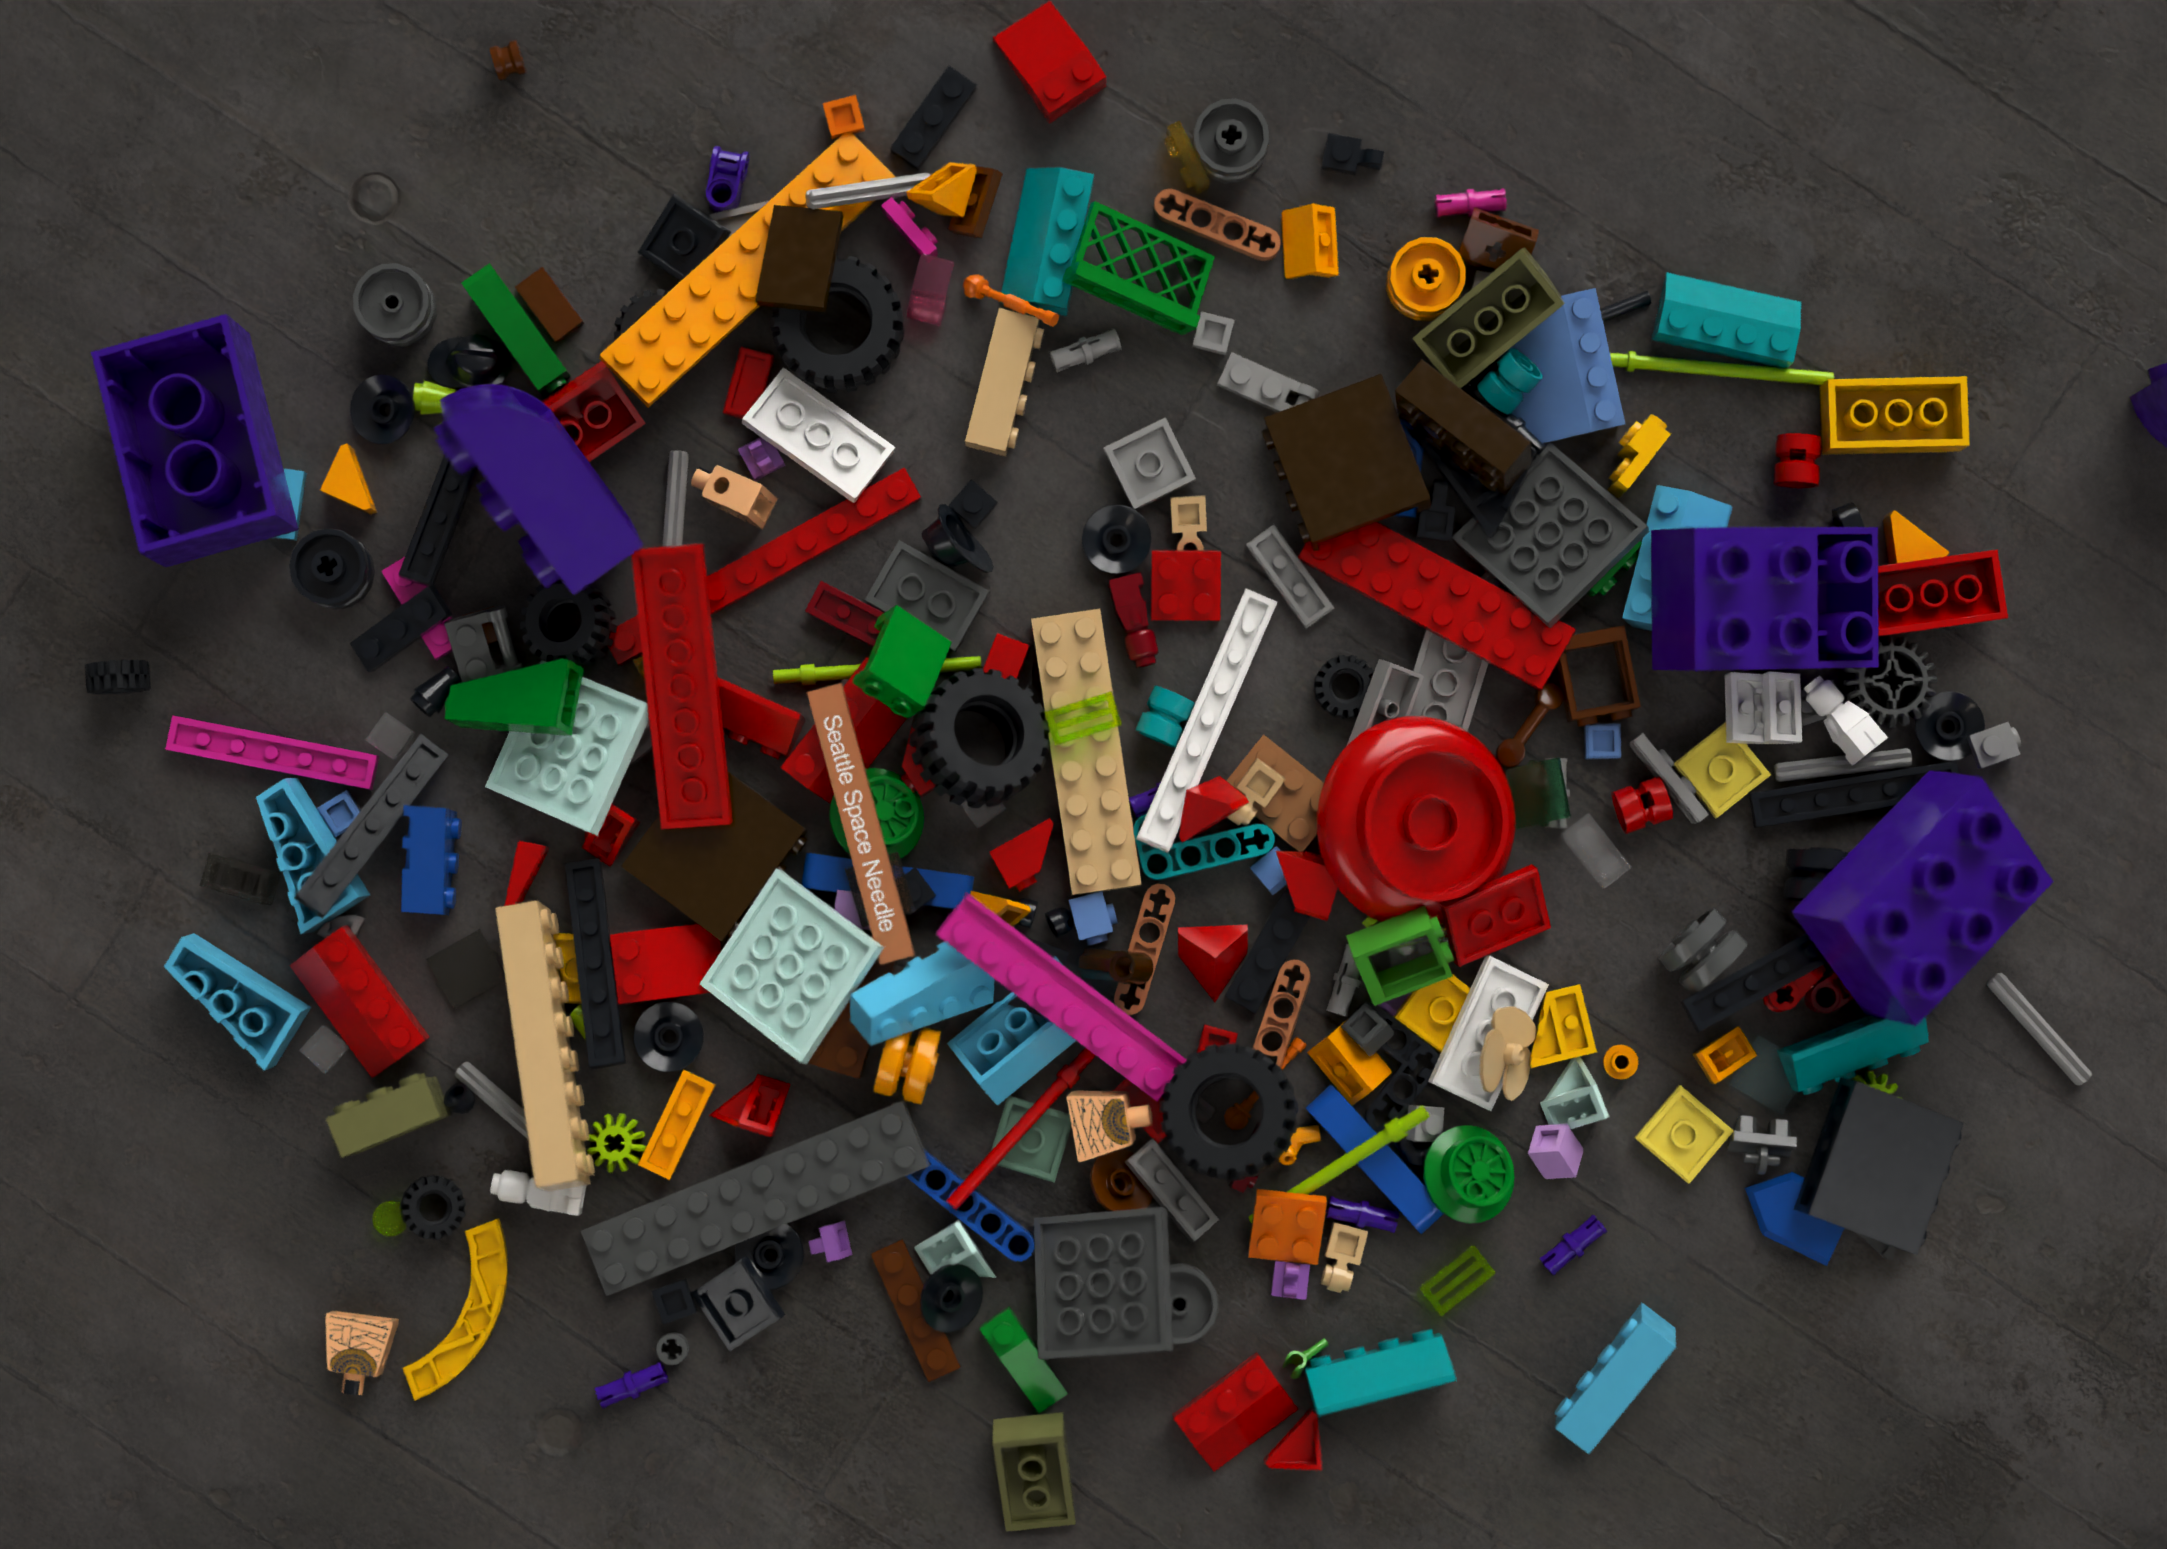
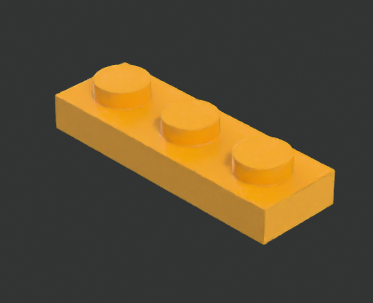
(676, 1124)

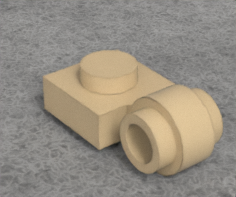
(1259, 785)
(1345, 1246)

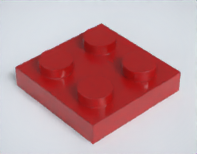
(1186, 585)

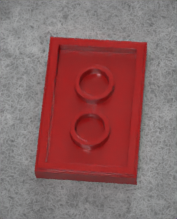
(1495, 915)

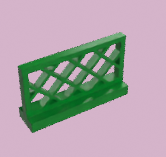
(1123, 292)

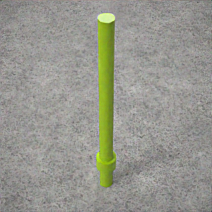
(809, 674)
(1394, 1131)

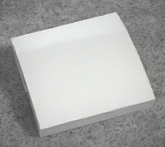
(1763, 708)

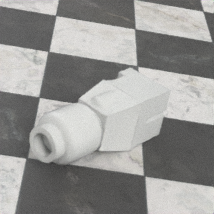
(1846, 723)
(518, 1187)

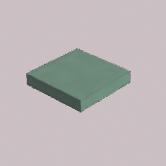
(1041, 1147)

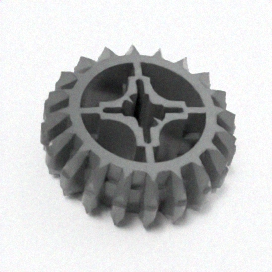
(1889, 697)

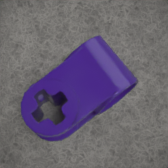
(728, 174)

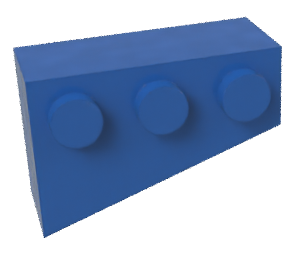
(430, 860)

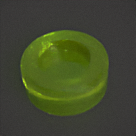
(388, 1219)

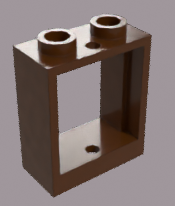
(1593, 639)

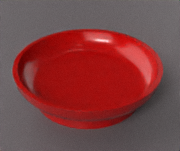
(1414, 817)

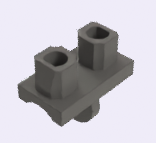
(1759, 1147)

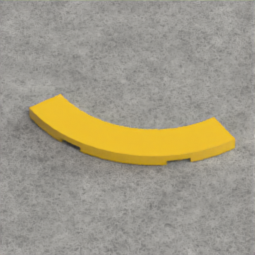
(477, 1317)

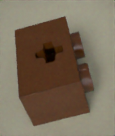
(1485, 230)

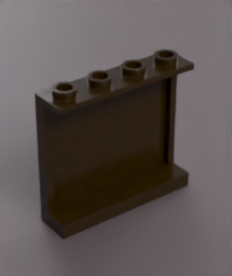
(1345, 461)
(719, 868)

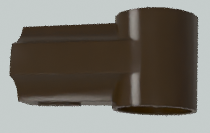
(1115, 965)

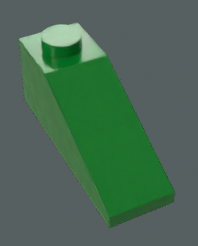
(1021, 1359)

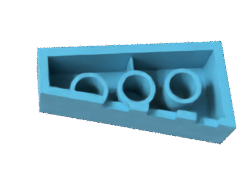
(301, 845)
(920, 995)
(239, 998)
(1616, 1378)

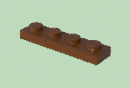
(904, 1289)

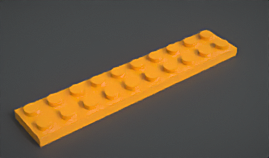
(725, 284)

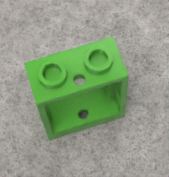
(1410, 974)

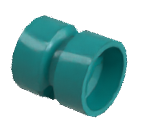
(1506, 385)
(1165, 716)

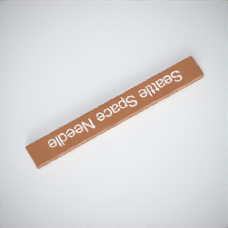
(860, 822)

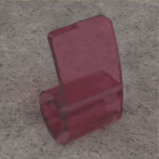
(930, 289)

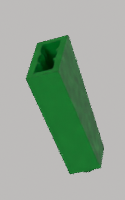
(516, 330)
(520, 700)

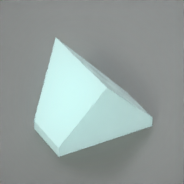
(1574, 1098)
(953, 1246)

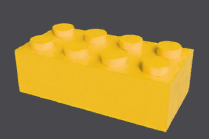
(1894, 415)

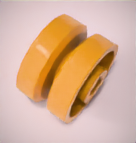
(1425, 258)
(908, 1061)

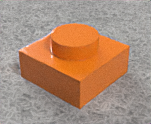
(843, 116)

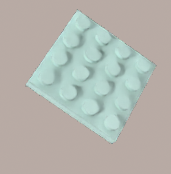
(576, 773)
(791, 966)

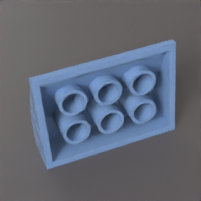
(1577, 372)

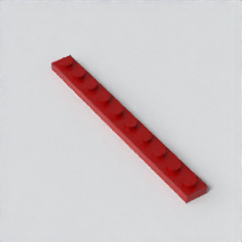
(789, 551)

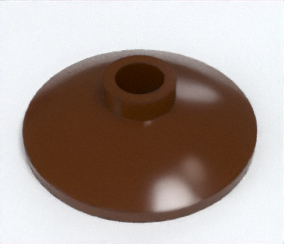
(1111, 1169)

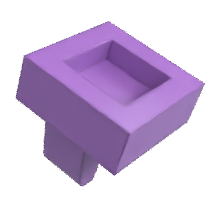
(761, 458)
(833, 1242)
(1290, 1279)

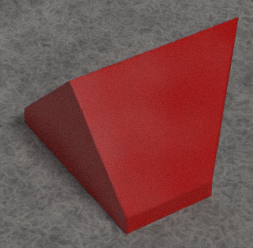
(1208, 805)
(612, 837)
(1308, 882)
(1213, 954)
(756, 1106)
(1299, 1446)

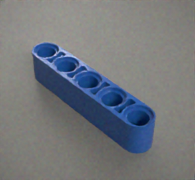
(829, 875)
(1381, 1167)
(973, 1216)

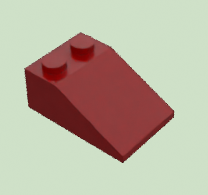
(1051, 61)
(662, 962)

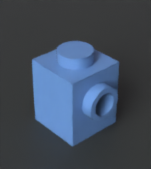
(1093, 917)

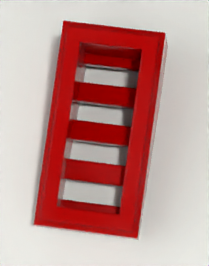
(524, 870)

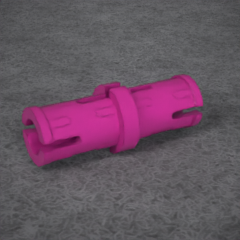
(1465, 202)

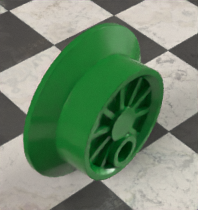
(897, 809)
(1468, 1174)

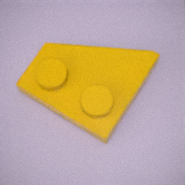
(1562, 1028)

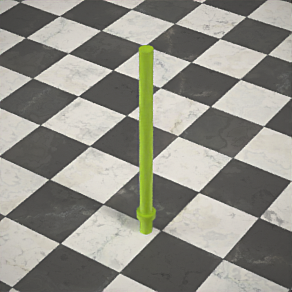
(1632, 361)

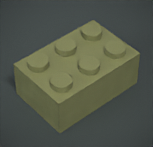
(387, 1114)

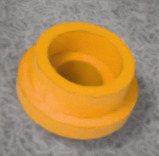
(1610, 1057)

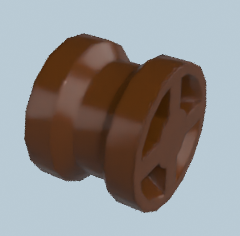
(508, 60)

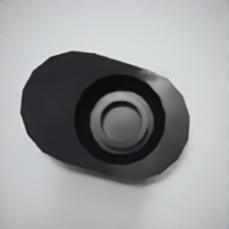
(469, 362)
(953, 543)

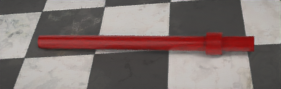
(1066, 1078)

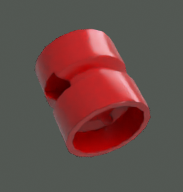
(1797, 472)
(1630, 809)

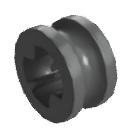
(664, 1356)

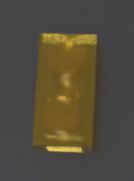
(1180, 146)

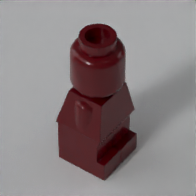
(1132, 615)

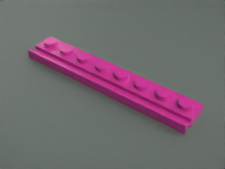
(1060, 996)

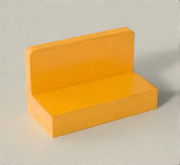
(1310, 241)
(1348, 1065)

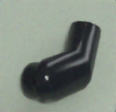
(1412, 1154)

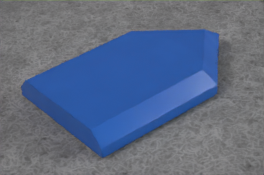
(1775, 1213)

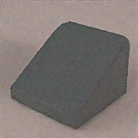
(1368, 1029)

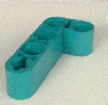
(1206, 848)

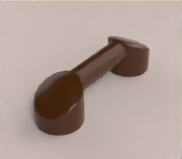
(1512, 751)

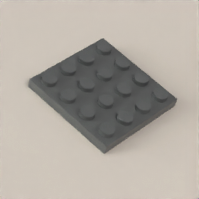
(1554, 537)
(1103, 1283)

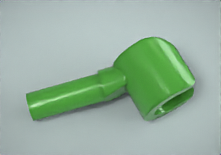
(1301, 1358)

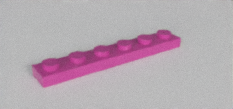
(272, 752)

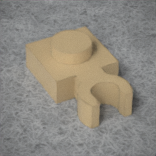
(1188, 517)

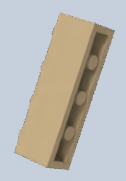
(1003, 382)

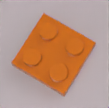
(1287, 1226)

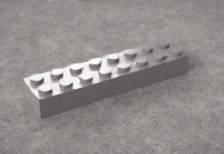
(1388, 696)

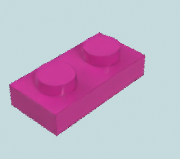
(901, 217)

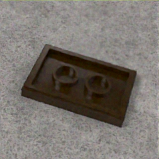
(799, 258)

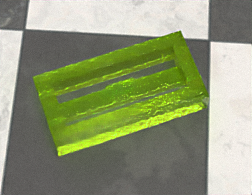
(1054, 727)
(1434, 1298)

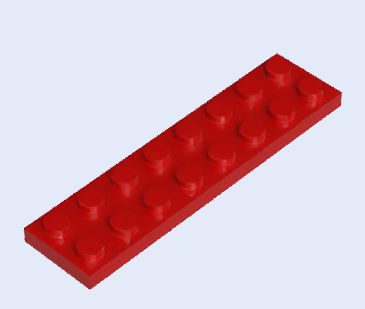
(1443, 600)
(682, 686)

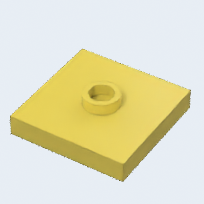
(1721, 771)
(1684, 1134)

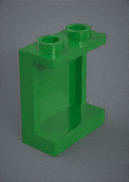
(903, 662)

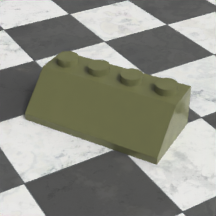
(1490, 319)

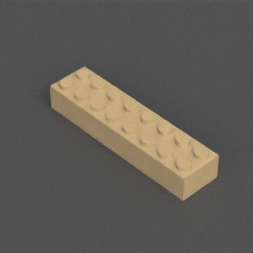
(1089, 769)
(544, 1046)

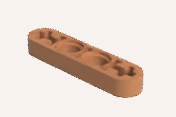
(1219, 219)
(1152, 949)
(1283, 1026)

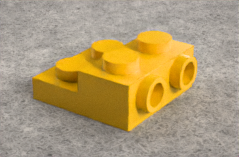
(1638, 449)

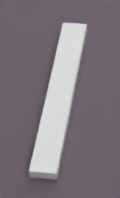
(1207, 719)

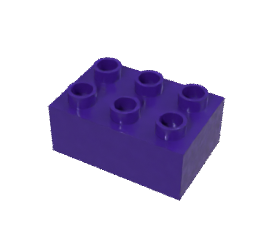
(194, 441)
(1923, 897)

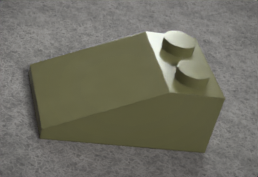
(1033, 1471)

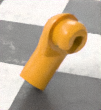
(1303, 1135)

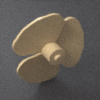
(1507, 1048)

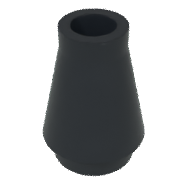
(432, 694)

